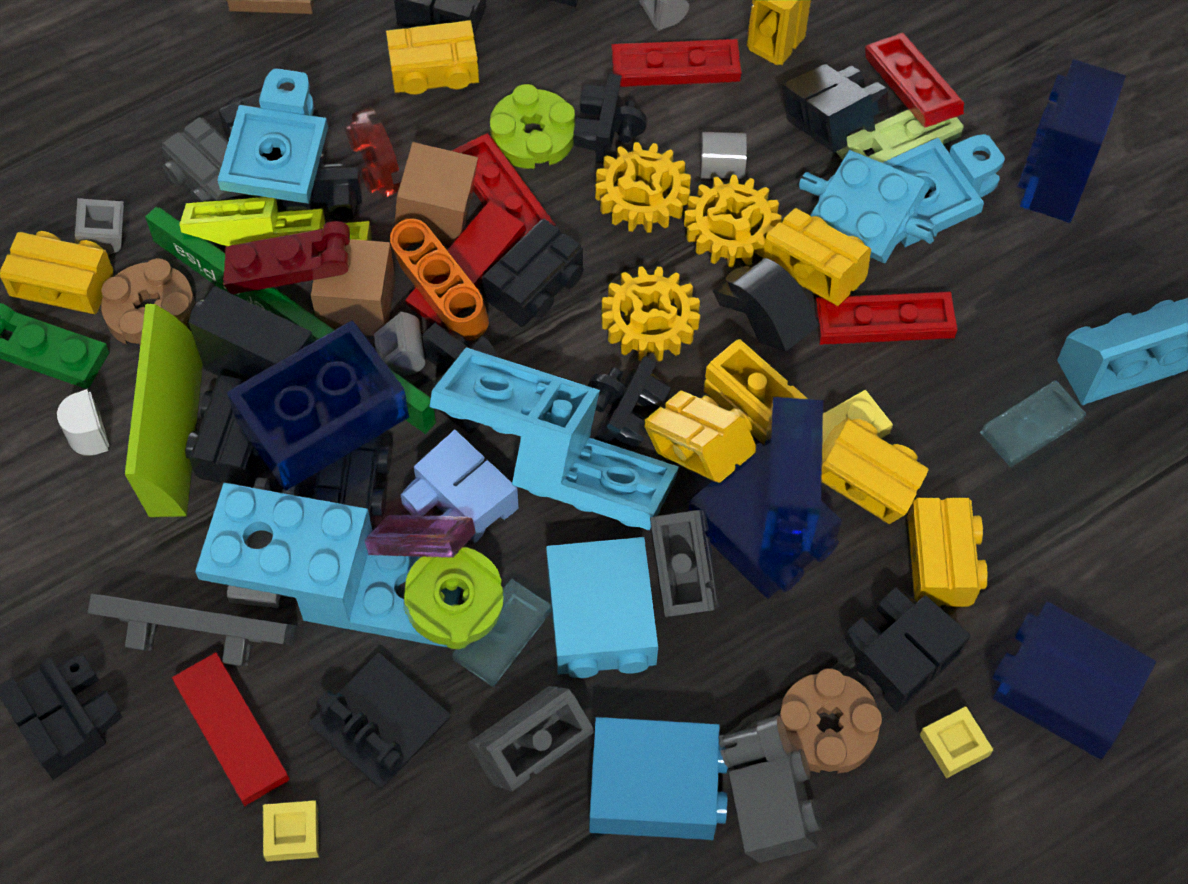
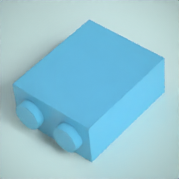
(601, 607)

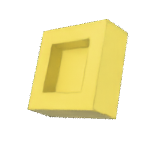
(956, 742)
(290, 831)

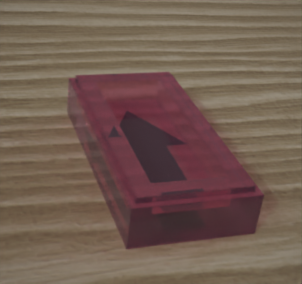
(420, 536)

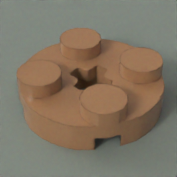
(141, 282)
(835, 694)

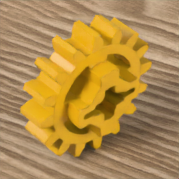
(642, 187)
(731, 221)
(651, 316)

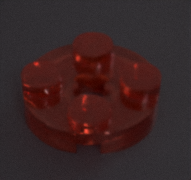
(376, 152)

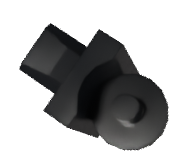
(606, 102)
(332, 187)
(638, 387)

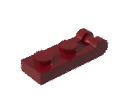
(287, 259)

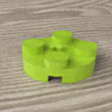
(527, 107)
(455, 624)

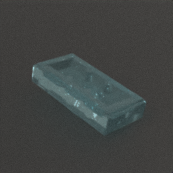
(1033, 423)
(518, 622)

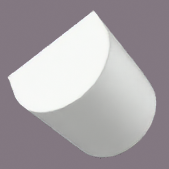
(82, 424)

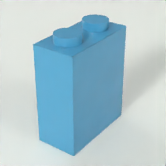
(657, 779)

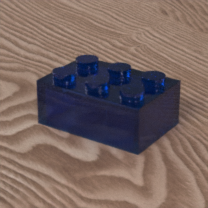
(1069, 139)
(319, 404)

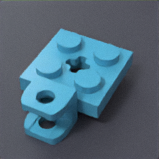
(281, 122)
(954, 178)

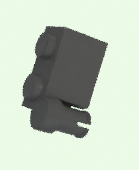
(770, 791)

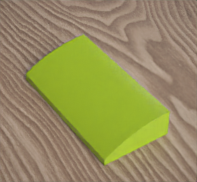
(163, 414)

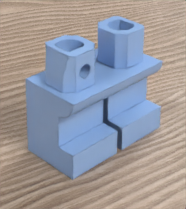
(460, 485)

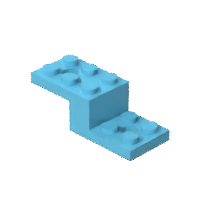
(555, 445)
(313, 556)

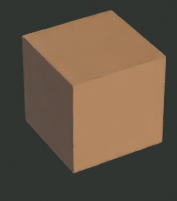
(437, 190)
(362, 292)

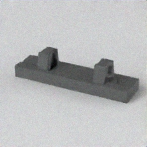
(145, 616)

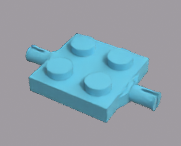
(871, 203)

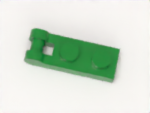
(50, 349)

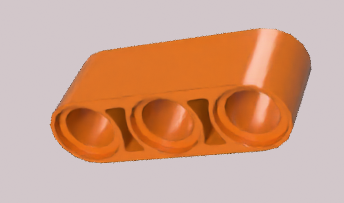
(433, 261)

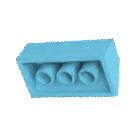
(1127, 351)

